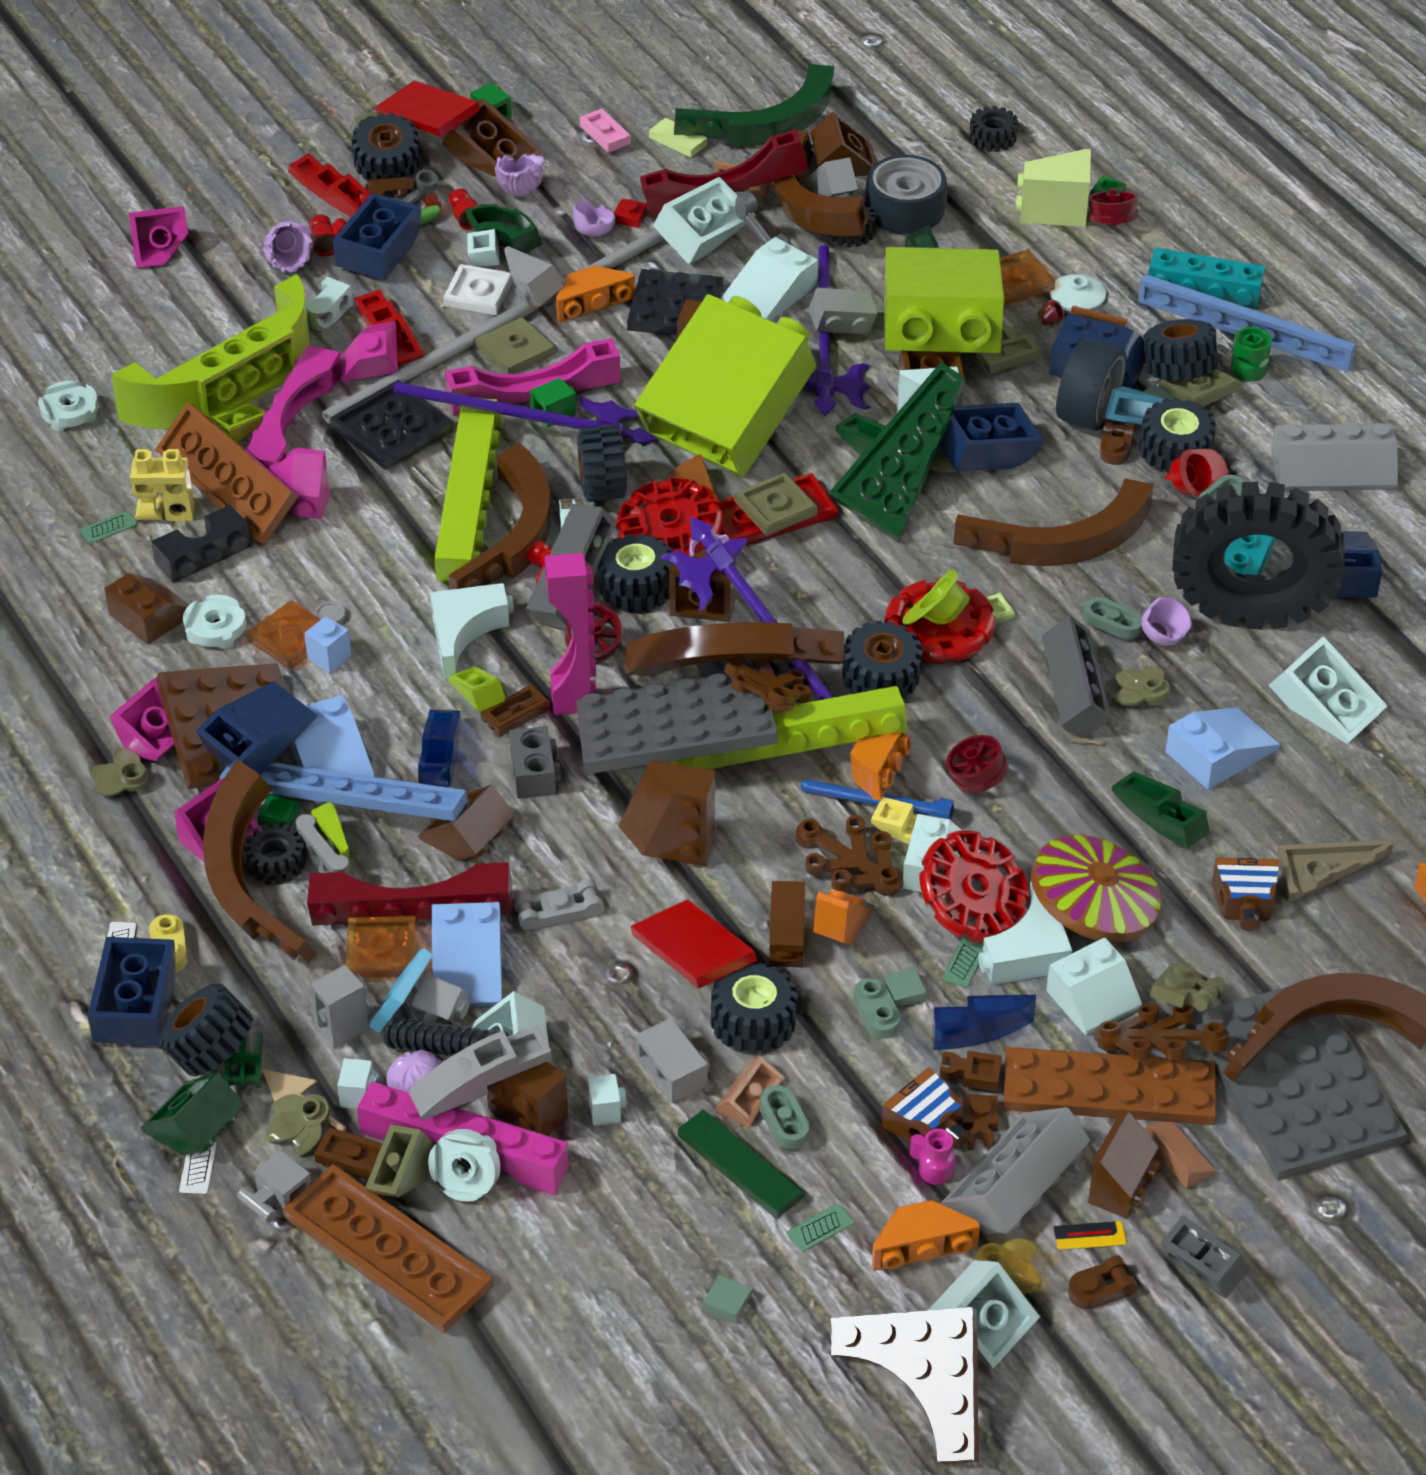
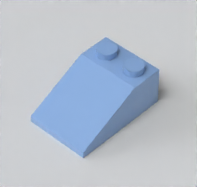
(332, 741)
(1217, 744)
(469, 949)

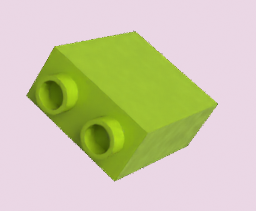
(943, 300)
(727, 383)

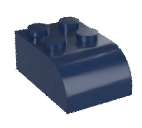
(377, 236)
(1078, 327)
(989, 437)
(132, 990)

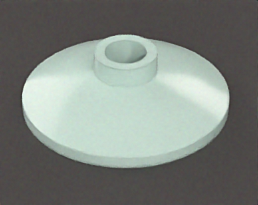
(1079, 291)

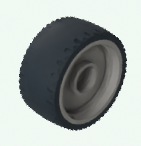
(906, 193)
(1088, 383)

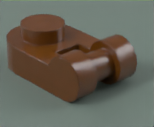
(400, 185)
(1115, 449)
(1088, 1287)

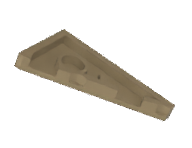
(1320, 864)

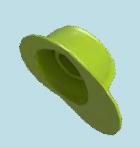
(941, 603)

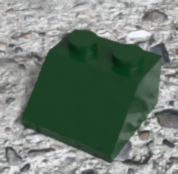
(194, 1115)

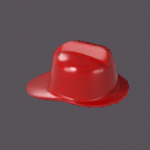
(1196, 471)

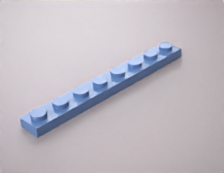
(1233, 317)
(364, 791)

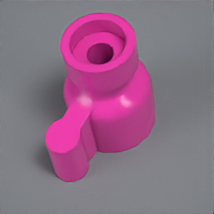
(934, 1155)

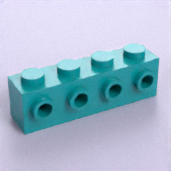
(1217, 277)
(1249, 554)

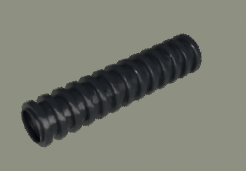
(431, 1037)

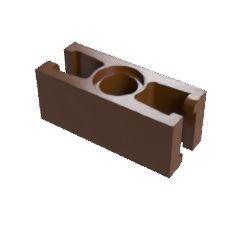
(787, 924)

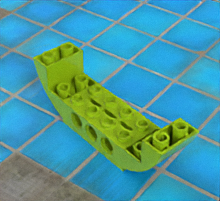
(224, 375)

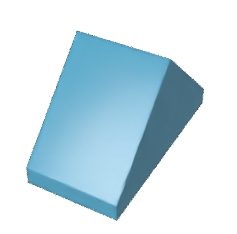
(1129, 405)

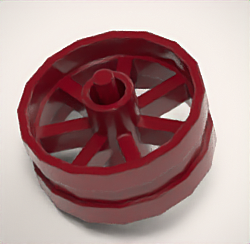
(1113, 207)
(612, 618)
(974, 758)

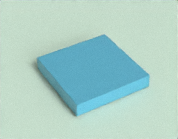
(400, 990)

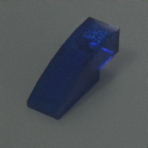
(439, 748)
(981, 1020)

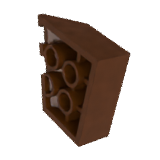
(672, 813)

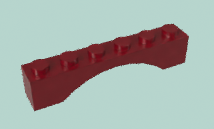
(777, 158)
(338, 896)

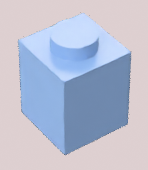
(327, 644)

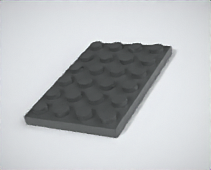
(671, 723)
(1305, 1092)

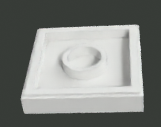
(478, 289)

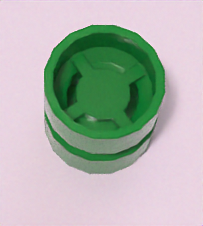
(1250, 354)

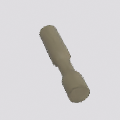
(1077, 740)

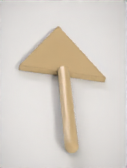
(285, 1084)

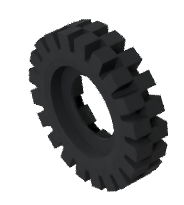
(1218, 522)

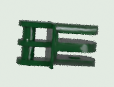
(244, 1067)

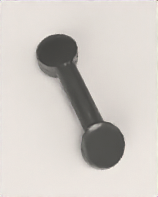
(424, 184)
(745, 205)

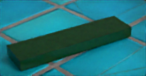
(740, 1164)

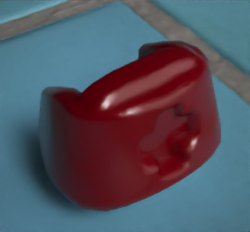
(1051, 312)

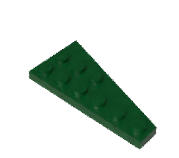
(894, 466)

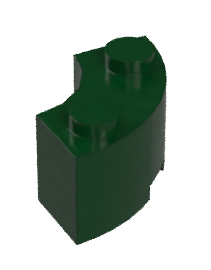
(511, 226)

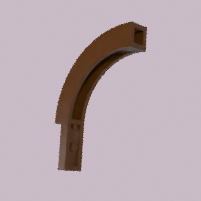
(818, 212)
(1062, 543)
(510, 556)
(727, 641)
(223, 846)
(1334, 994)

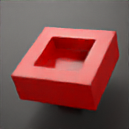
(630, 212)

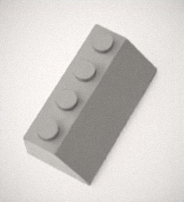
(1335, 457)
(1019, 1169)

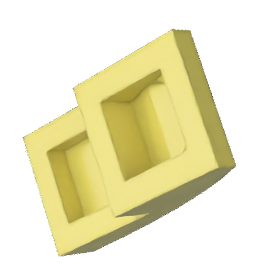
(895, 818)

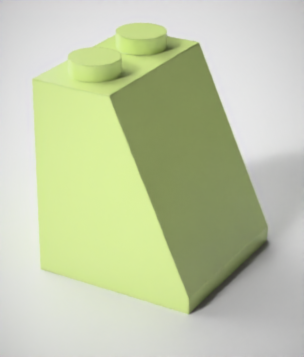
(1055, 189)

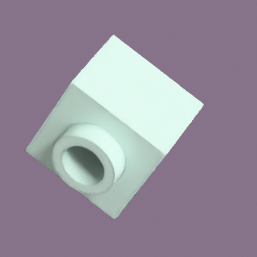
(483, 248)
(354, 1081)
(605, 1099)

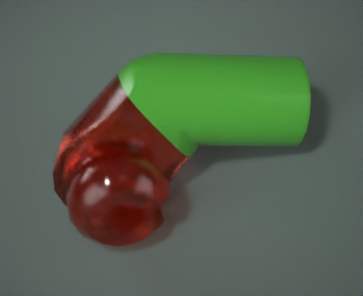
(432, 208)

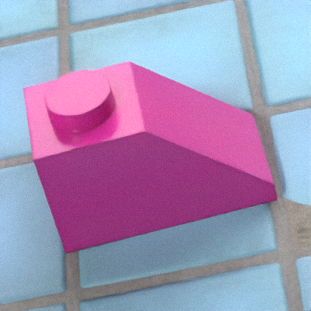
(157, 234)
(371, 353)
(308, 477)

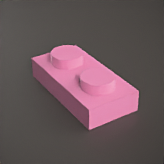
(605, 130)

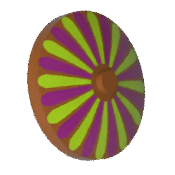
(1095, 888)

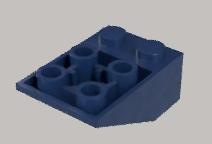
(1361, 566)
(255, 727)

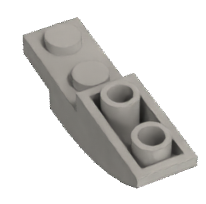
(475, 1067)

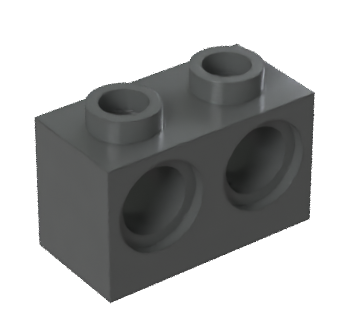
(533, 762)
(1204, 1257)

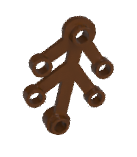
(775, 694)
(883, 877)
(1160, 1035)

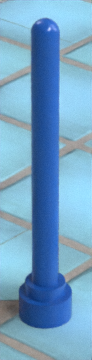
(941, 809)

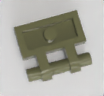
(1015, 350)
(1183, 986)

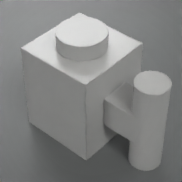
(440, 1001)
(277, 1184)

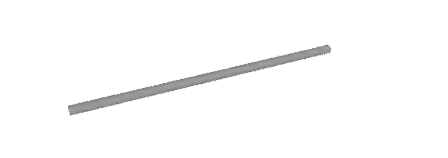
(468, 339)

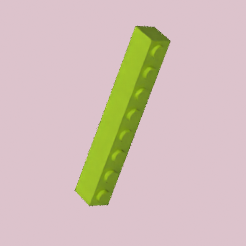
(468, 490)
(820, 726)

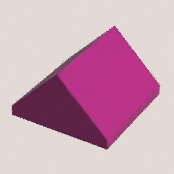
(144, 724)
(192, 820)

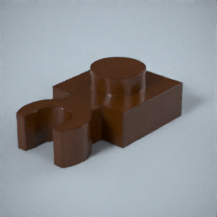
(977, 1070)
(980, 1118)

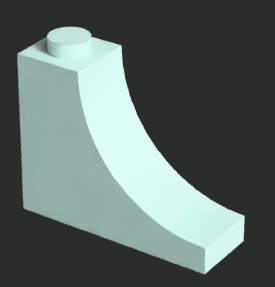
(465, 615)
(1025, 948)

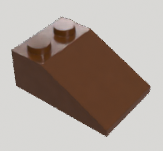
(486, 138)

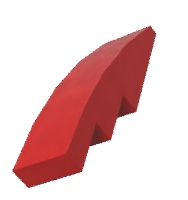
(328, 184)
(376, 310)

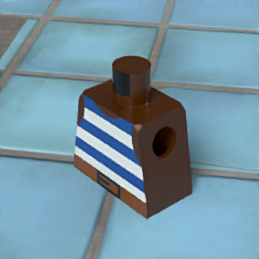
(1245, 889)
(925, 1106)

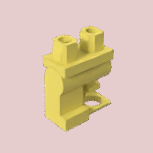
(165, 477)

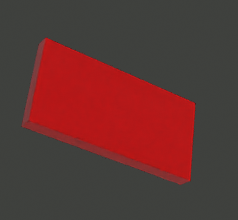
(429, 107)
(739, 525)
(693, 943)

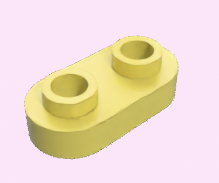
(171, 927)

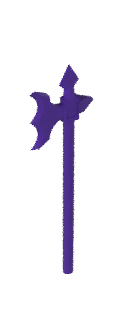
(823, 381)
(607, 412)
(697, 573)

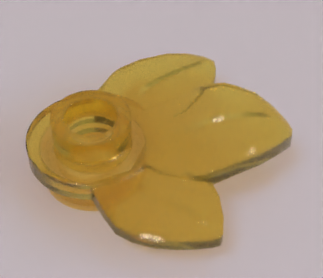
(1014, 1259)

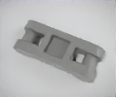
(319, 851)
(558, 905)

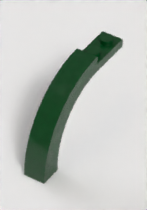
(758, 126)

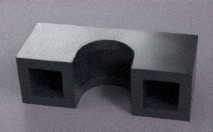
(183, 556)

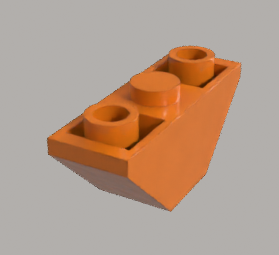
(593, 290)
(877, 761)
(840, 915)
(922, 1234)

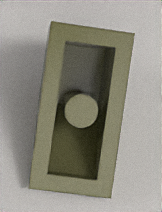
(400, 1162)

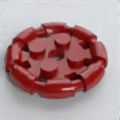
(670, 499)
(947, 640)
(959, 894)

